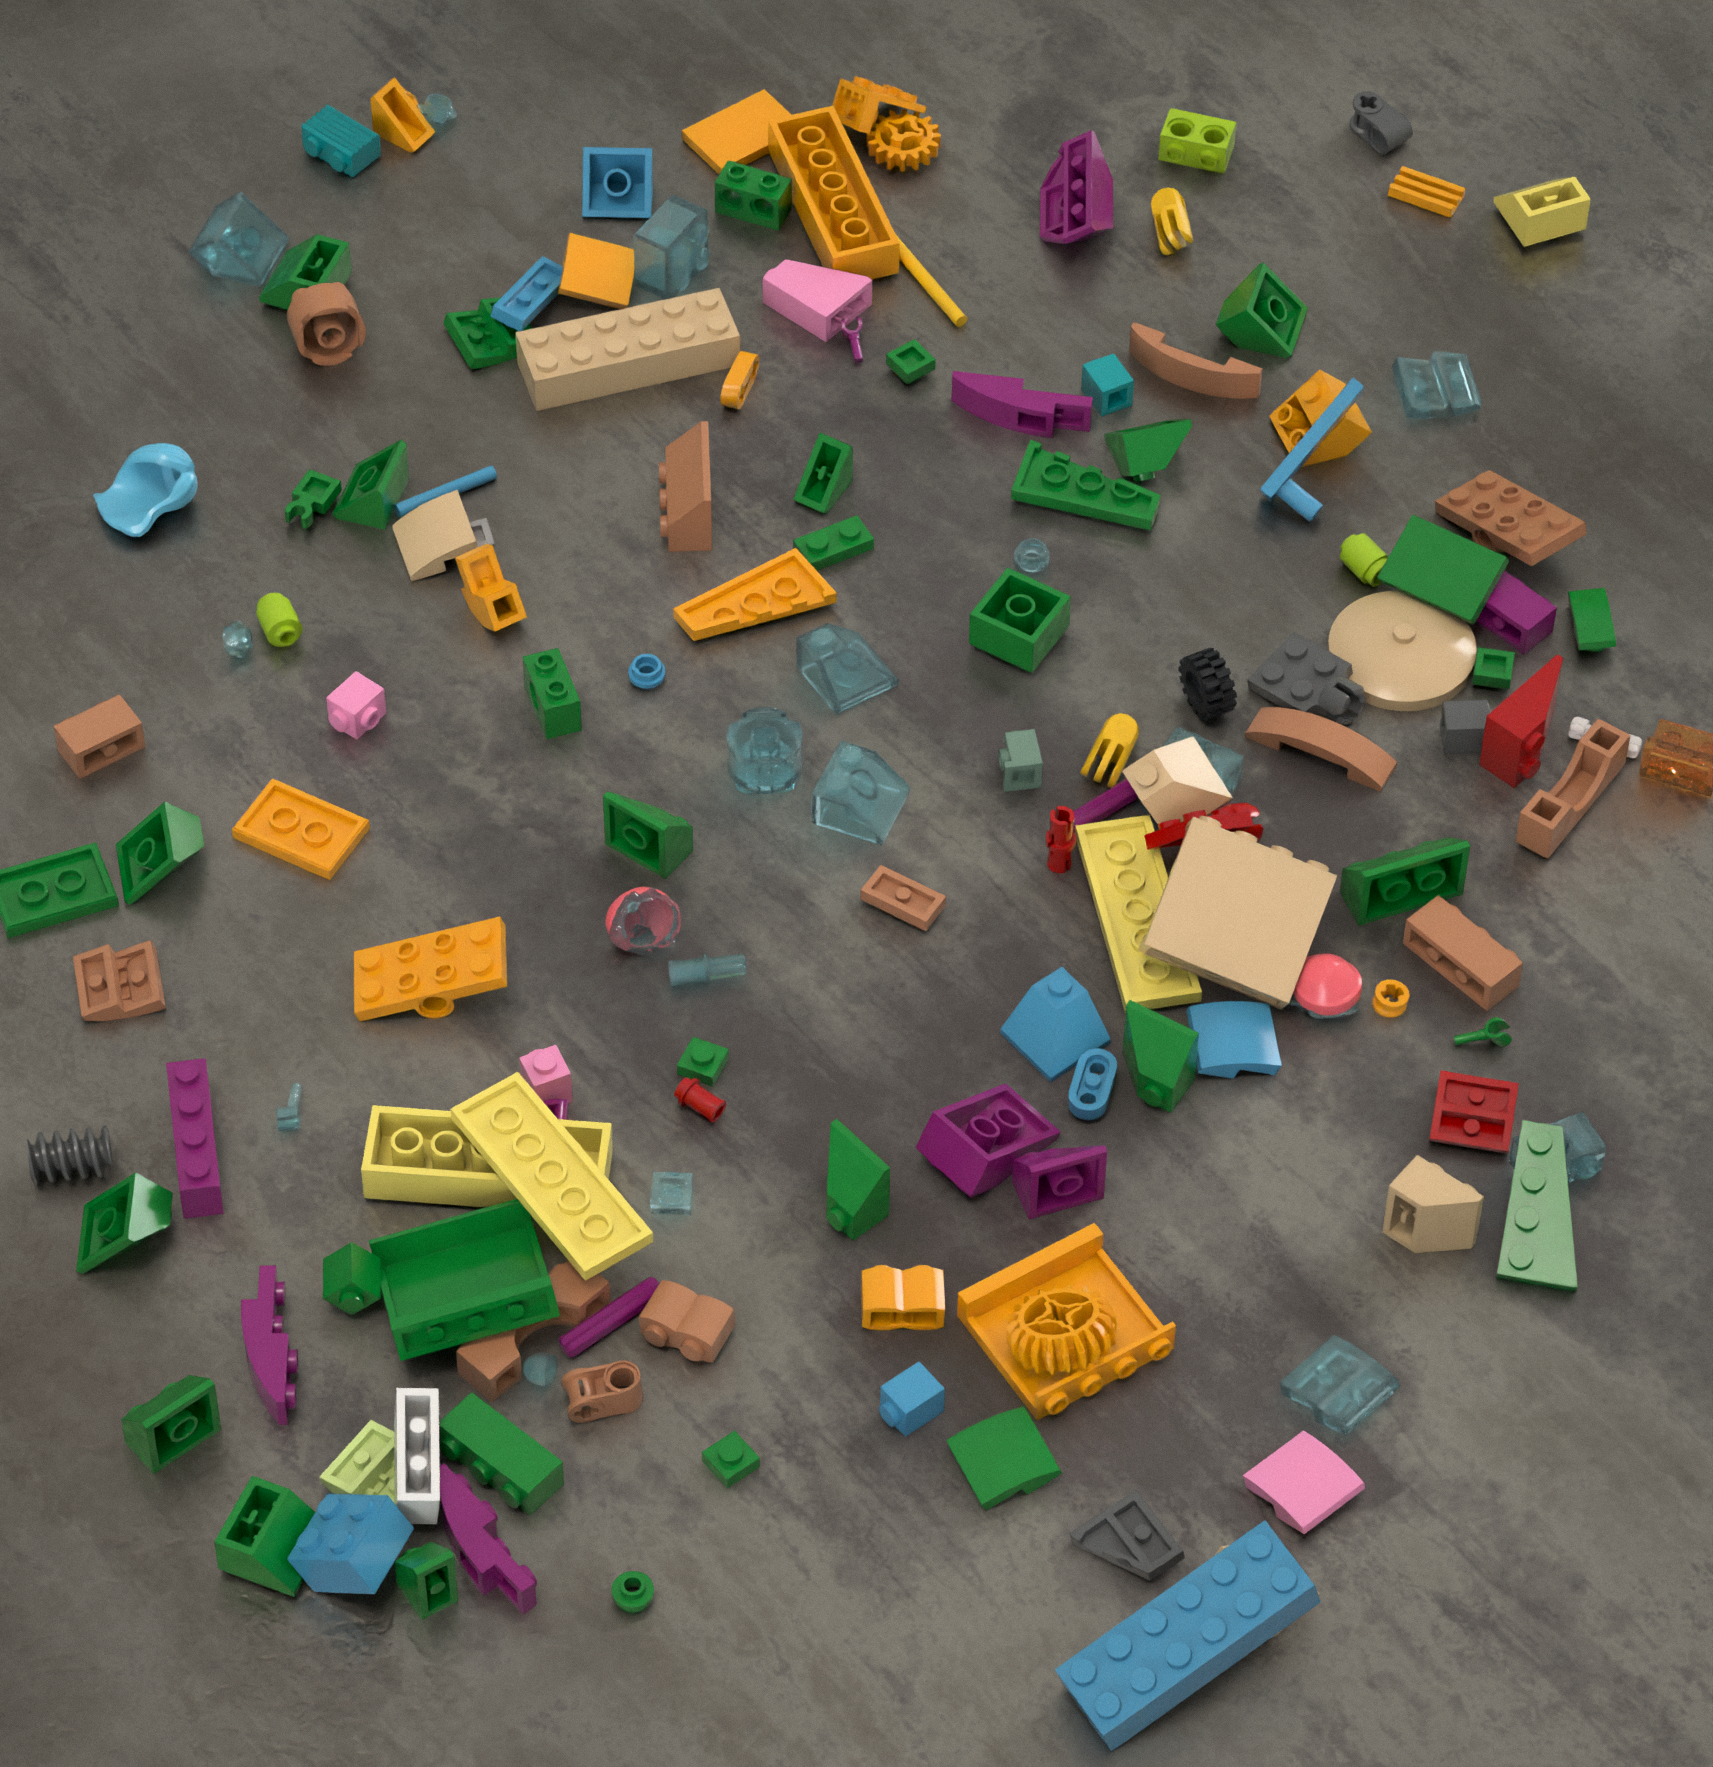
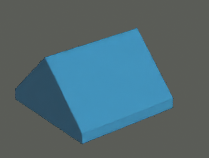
(617, 182)

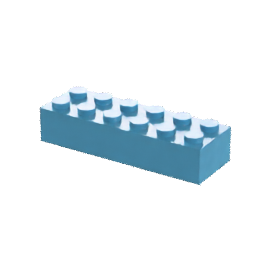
(1188, 1635)

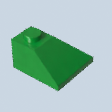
(1262, 314)
(1146, 447)
(646, 834)
(157, 849)
(1158, 1056)
(855, 1184)
(122, 1220)

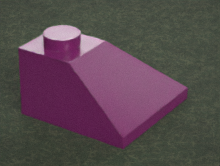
(1059, 1178)

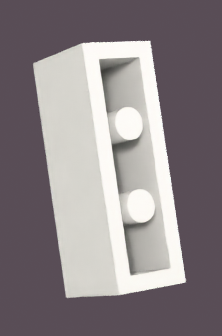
(417, 1454)

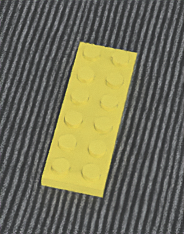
(1126, 891)
(552, 1176)

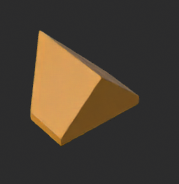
(398, 118)

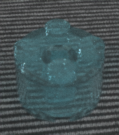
(764, 751)

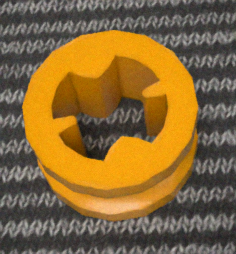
(1384, 1006)

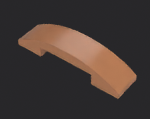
(1192, 372)
(1326, 739)

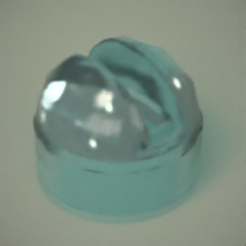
(541, 1369)

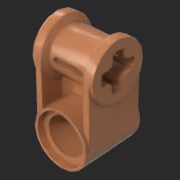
(602, 1391)

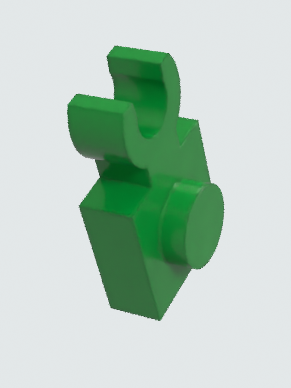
(312, 494)

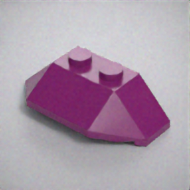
(1077, 193)

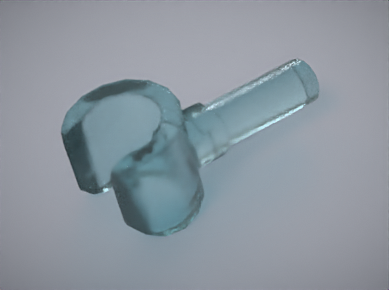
(288, 1116)

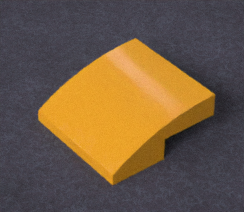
(597, 271)

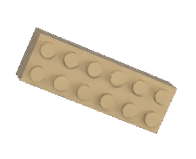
(627, 349)

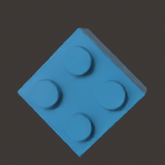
(350, 1543)

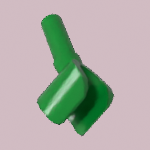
(1490, 1032)

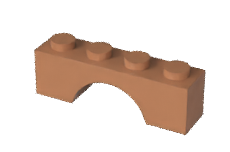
(1593, 766)
(494, 1361)

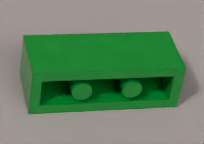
(500, 1454)

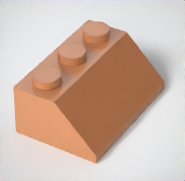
(687, 492)

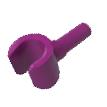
(854, 339)

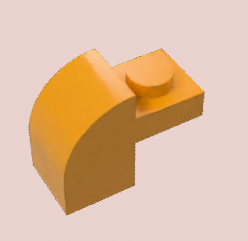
(486, 592)

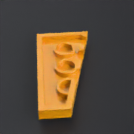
(760, 595)

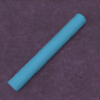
(461, 484)

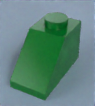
(427, 1578)

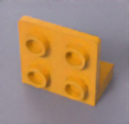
(859, 100)

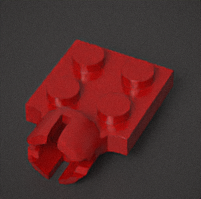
(1232, 817)

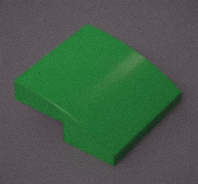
(480, 337)
(1004, 1456)

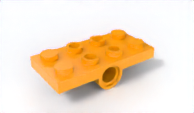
(430, 970)

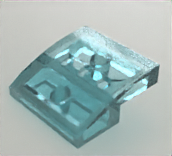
(1436, 386)
(1339, 1385)

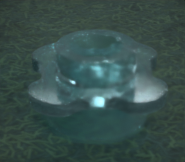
(437, 109)

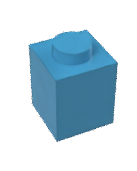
(911, 1399)

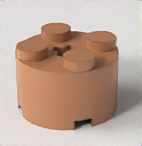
(325, 323)

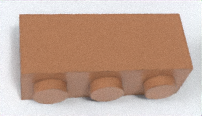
(1463, 952)

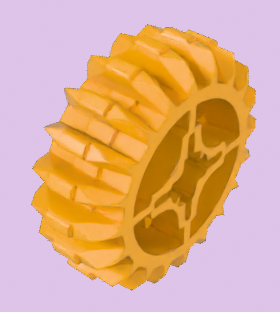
(1061, 1329)

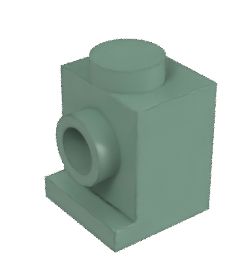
(1020, 761)

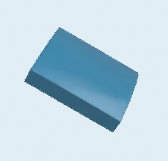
(1234, 1038)

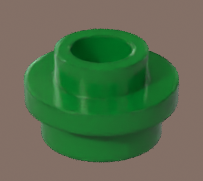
(632, 1601)

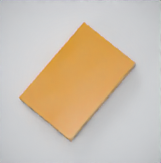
(735, 132)
(301, 829)

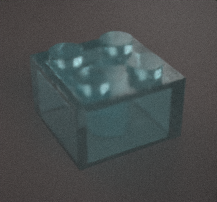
(671, 247)

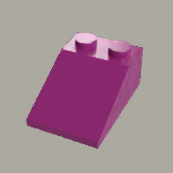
(982, 1136)

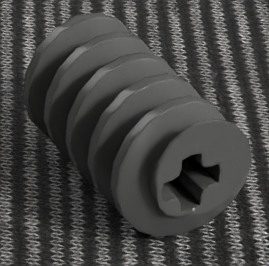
(69, 1155)

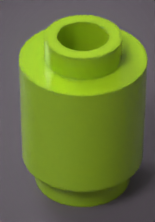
(1363, 558)
(278, 620)

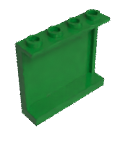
(463, 1279)

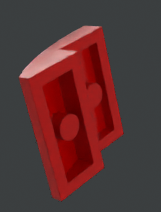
(1474, 1112)

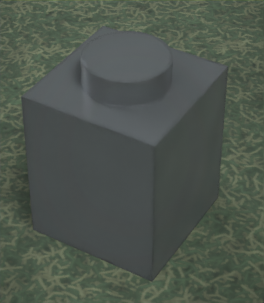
(1463, 726)

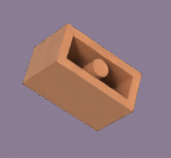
(99, 736)

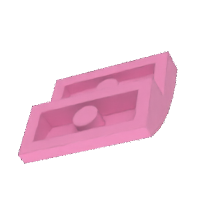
(1304, 1482)

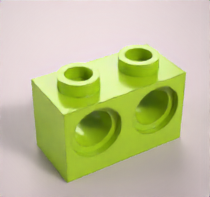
(1197, 140)

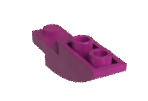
(1026, 411)
(268, 1346)
(475, 1542)

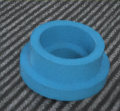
(646, 671)

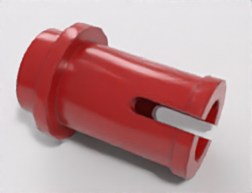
(699, 1099)

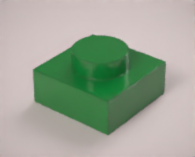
(910, 361)
(1493, 668)
(703, 1061)
(730, 1459)

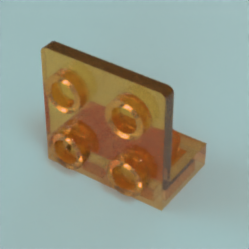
(1679, 758)

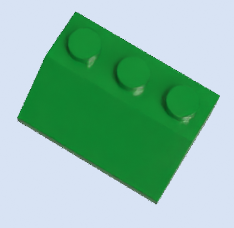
(1405, 879)

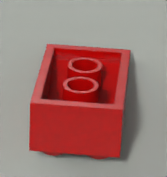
(1520, 725)

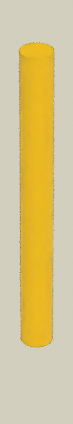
(931, 286)

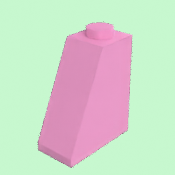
(816, 296)

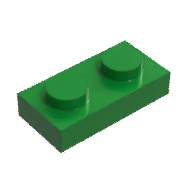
(835, 543)

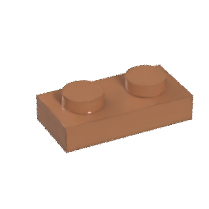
(903, 897)

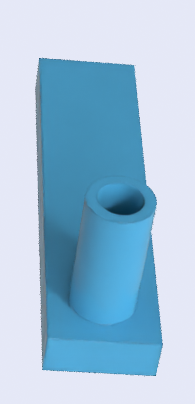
(1281, 481)

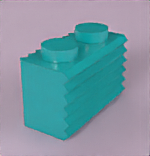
(340, 141)

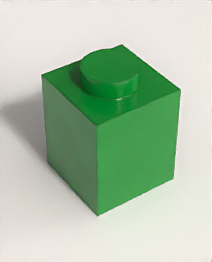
(351, 1278)

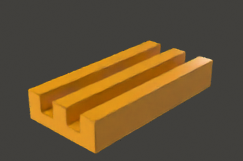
(1426, 191)

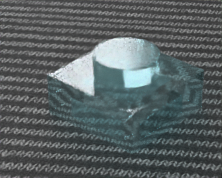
(671, 1193)

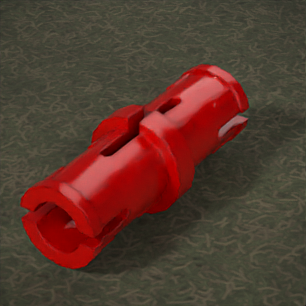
(1060, 839)

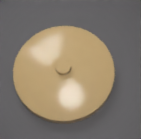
(1404, 650)

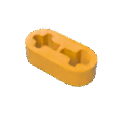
(740, 380)

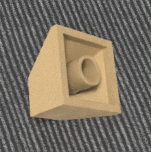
(1177, 781)

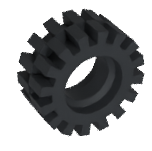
(1207, 684)

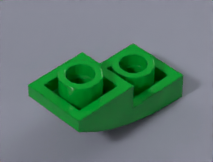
(1592, 619)

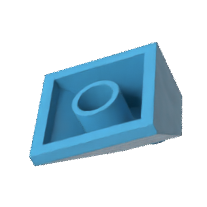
(1055, 1025)

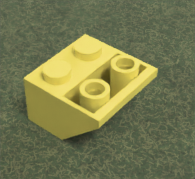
(1545, 210)

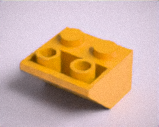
(1304, 408)

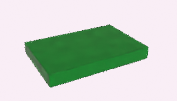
(1443, 569)
(55, 890)

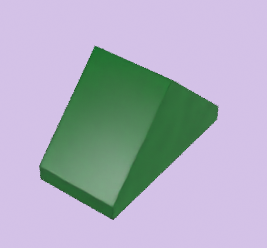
(826, 474)

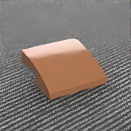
(119, 982)

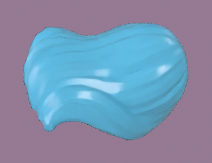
(147, 485)

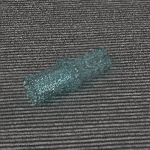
(706, 968)

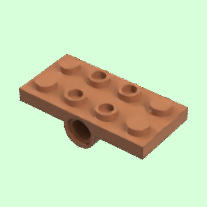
(1510, 518)

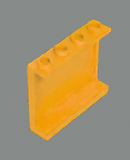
(1076, 1262)

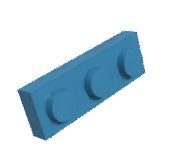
(529, 295)

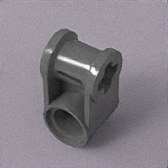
(1379, 123)

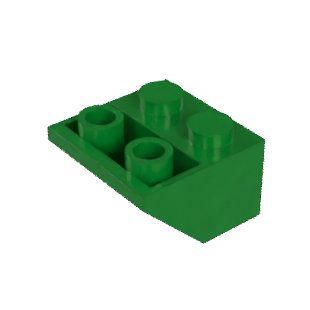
(305, 265)
(262, 1536)

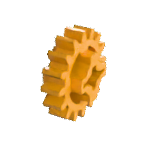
(903, 140)

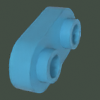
(1090, 1086)

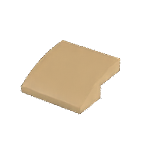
(434, 535)

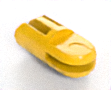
(1170, 220)
(1114, 746)

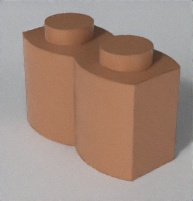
(686, 1321)

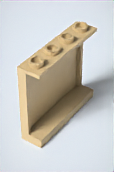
(1238, 912)

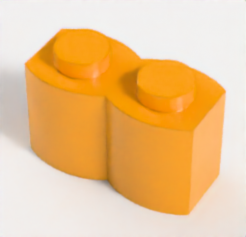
(902, 1298)

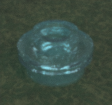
(1031, 555)
(237, 639)

